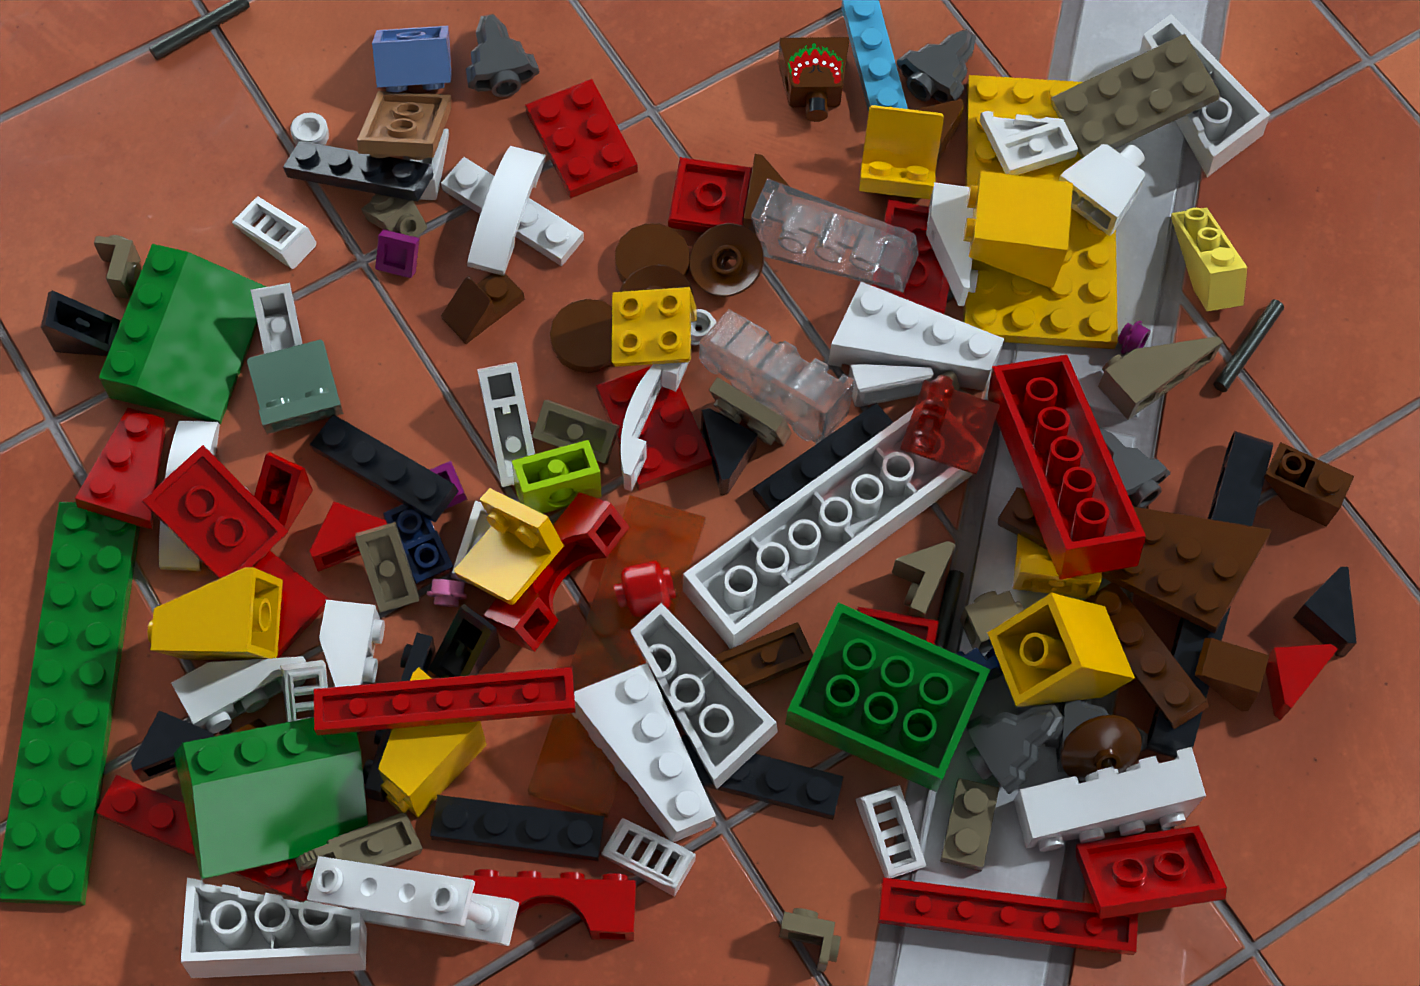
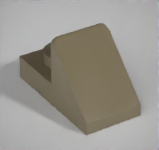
(925, 572)

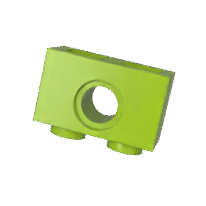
(556, 477)

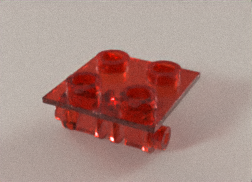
(949, 425)

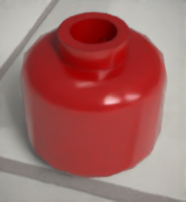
(645, 587)

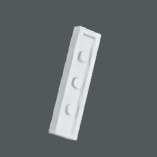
(538, 225)

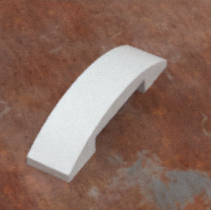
(504, 209)
(186, 440)
(632, 448)

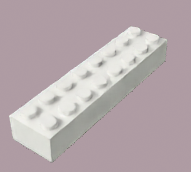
(816, 534)

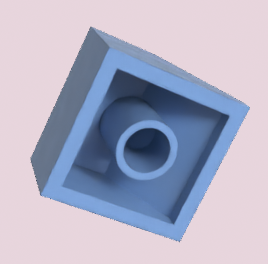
(412, 58)

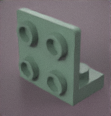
(294, 386)

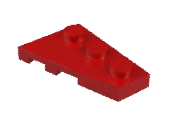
(126, 470)

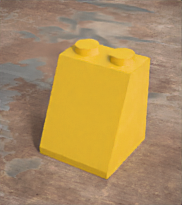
(1020, 224)
(221, 620)
(1060, 652)
(426, 760)

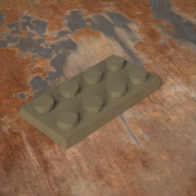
(1136, 96)

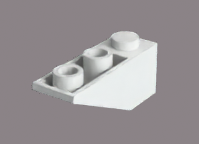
(946, 233)
(349, 641)
(229, 688)

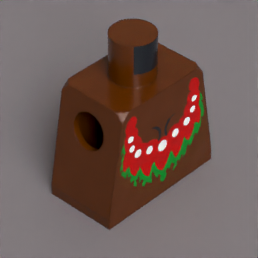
(813, 73)

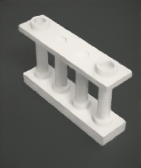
(414, 900)

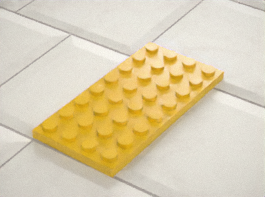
(1084, 298)

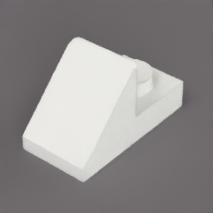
(276, 317)

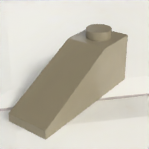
(1152, 371)

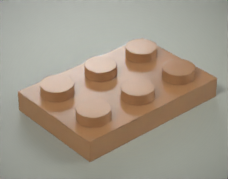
(404, 125)

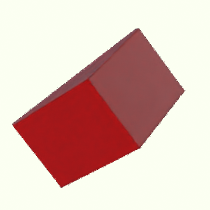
(282, 488)
(336, 537)
(1292, 671)

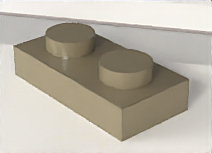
(567, 426)
(387, 567)
(969, 824)

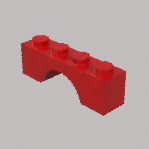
(588, 532)
(602, 904)

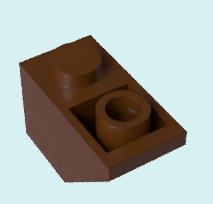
(1307, 484)

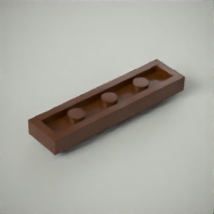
(764, 658)
(1150, 659)

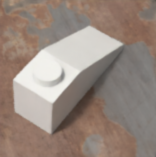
(506, 417)

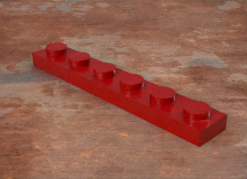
(443, 701)
(167, 823)
(1005, 916)

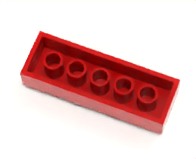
(1065, 467)

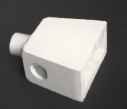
(1105, 185)

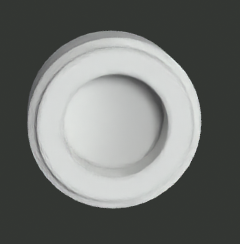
(309, 128)

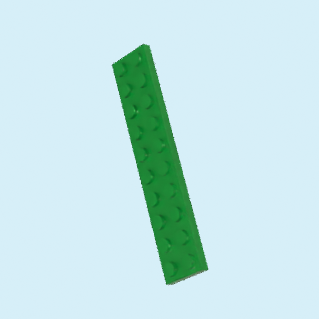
(69, 710)

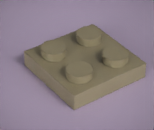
(759, 418)

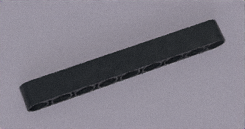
(1233, 502)

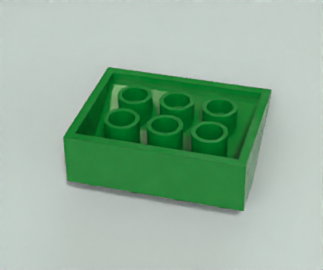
(182, 336)
(886, 697)
(269, 794)

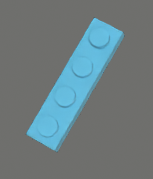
(873, 53)

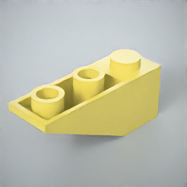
(1210, 259)

